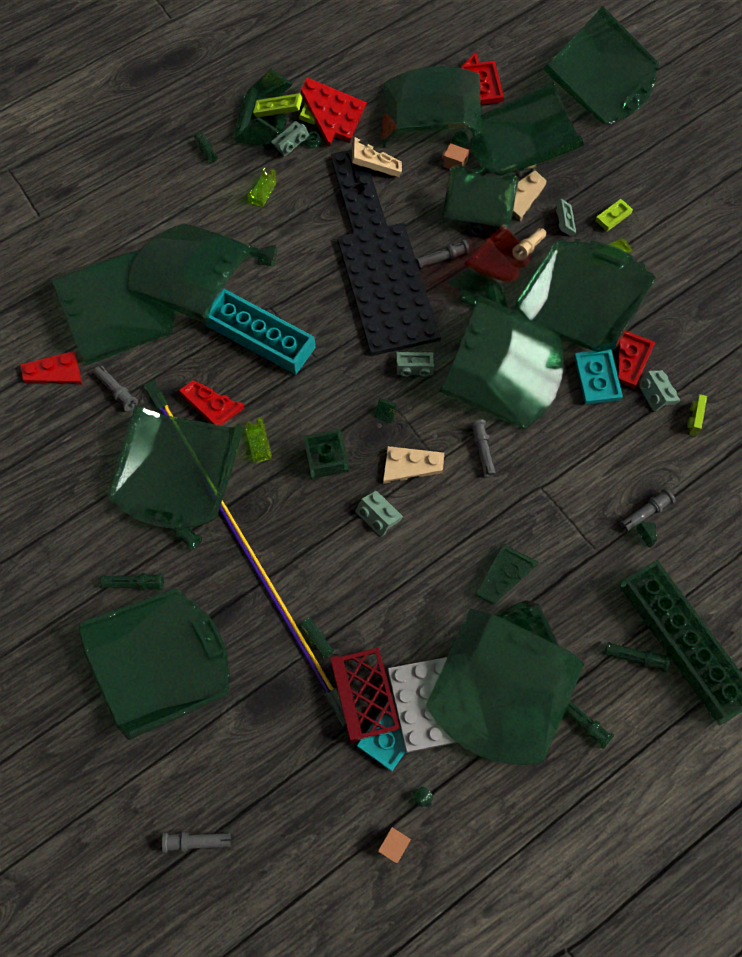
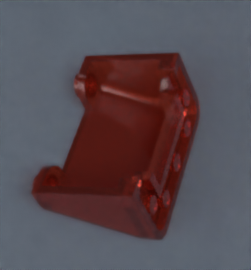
(496, 257)

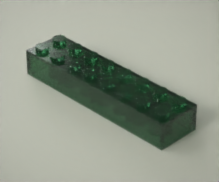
(687, 640)

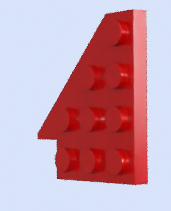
(489, 79)
(332, 110)

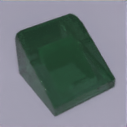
(267, 256)
(386, 410)
(647, 531)

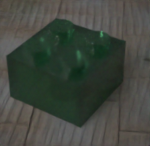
(326, 453)

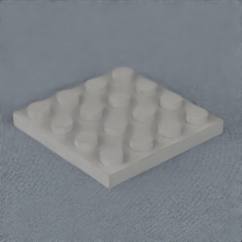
(411, 690)

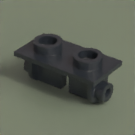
(481, 230)

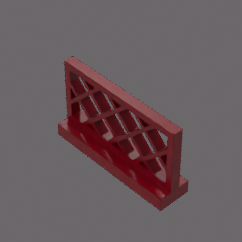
(346, 698)

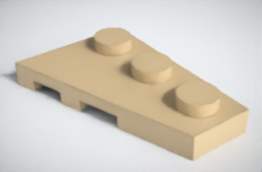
(369, 158)
(527, 192)
(407, 463)

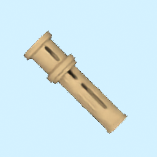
(527, 246)

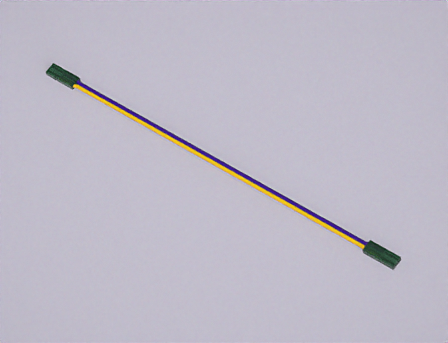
(332, 696)

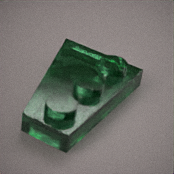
(505, 573)

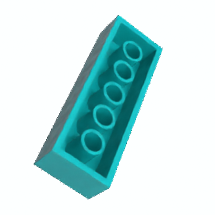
(260, 331)

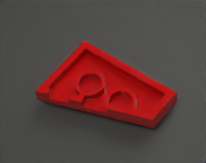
(632, 358)
(58, 368)
(210, 405)

